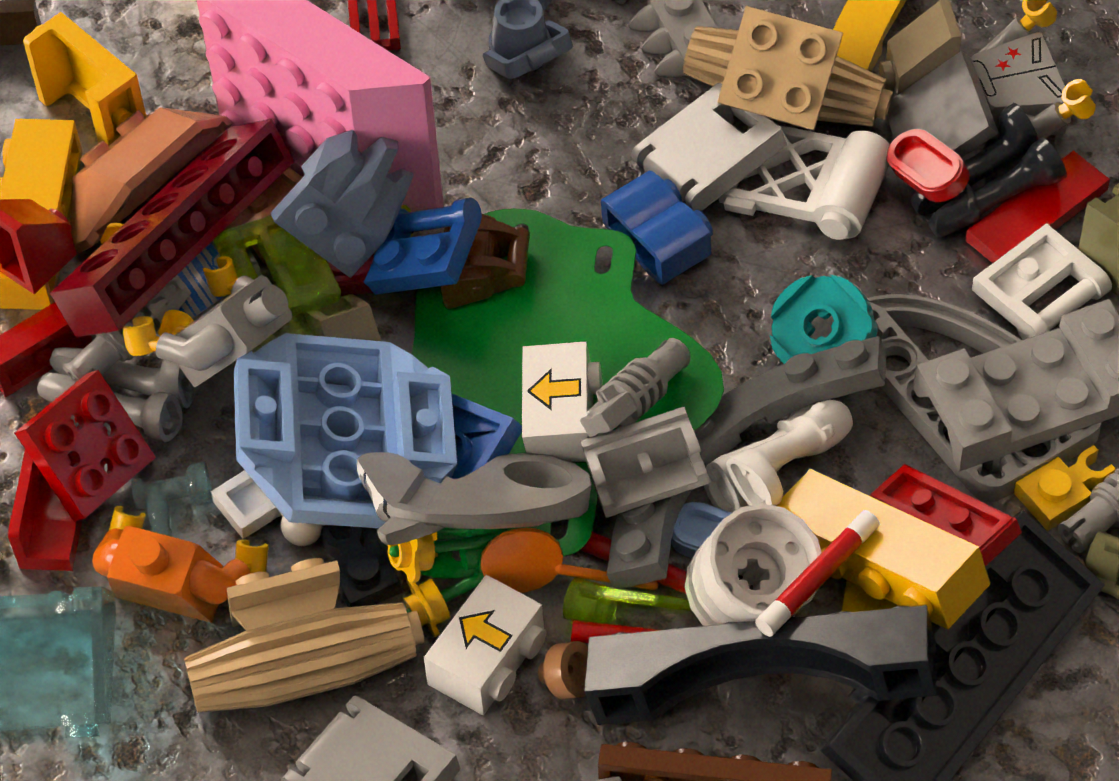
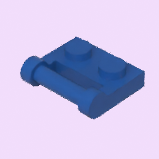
(425, 260)

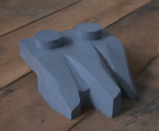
(345, 200)

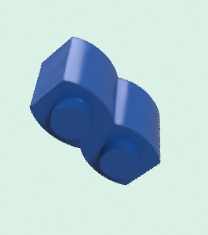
(662, 227)

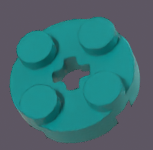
(819, 297)

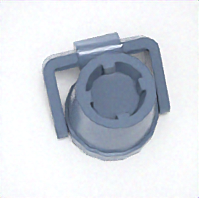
(523, 38)

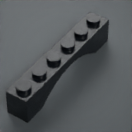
(648, 672)

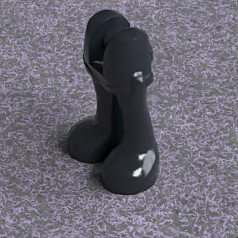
(1017, 140)

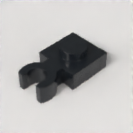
(364, 570)

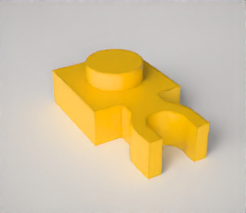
(1060, 491)

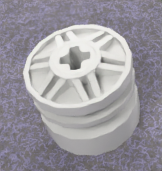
(761, 545)

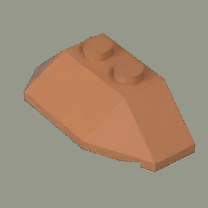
(135, 166)

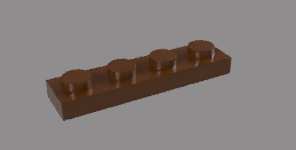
(637, 763)

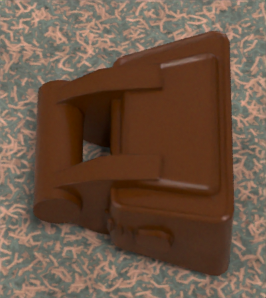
(484, 269)

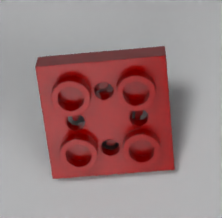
(75, 456)

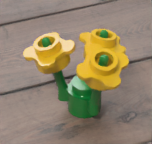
(419, 556)

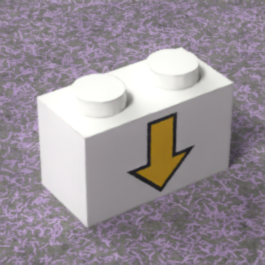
(555, 396)
(485, 645)

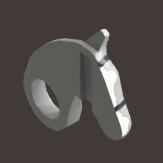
(485, 499)

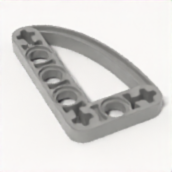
(949, 320)

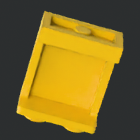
(74, 63)

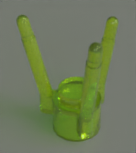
(599, 602)

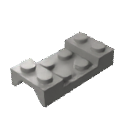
(1028, 387)

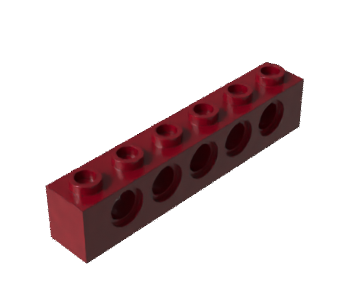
(172, 229)

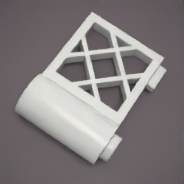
(843, 186)

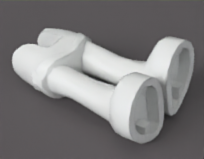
(750, 473)

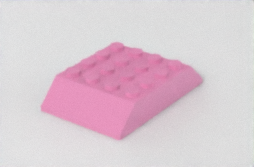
(318, 82)

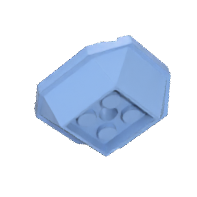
(323, 402)

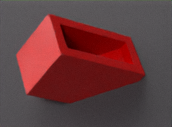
(33, 242)

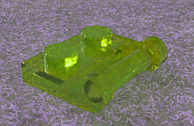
(293, 265)

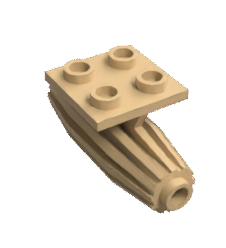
(786, 72)
(298, 640)

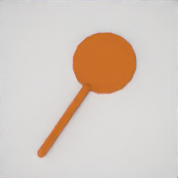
(531, 559)

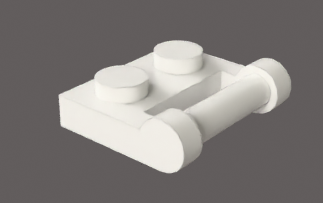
(1031, 272)

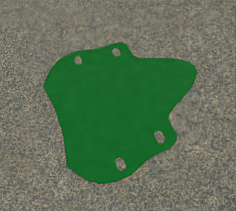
(557, 305)

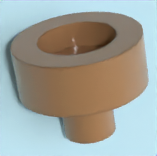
(565, 670)

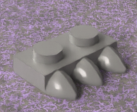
(672, 27)

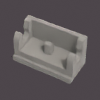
(645, 462)

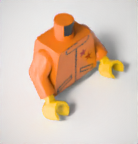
(170, 570)

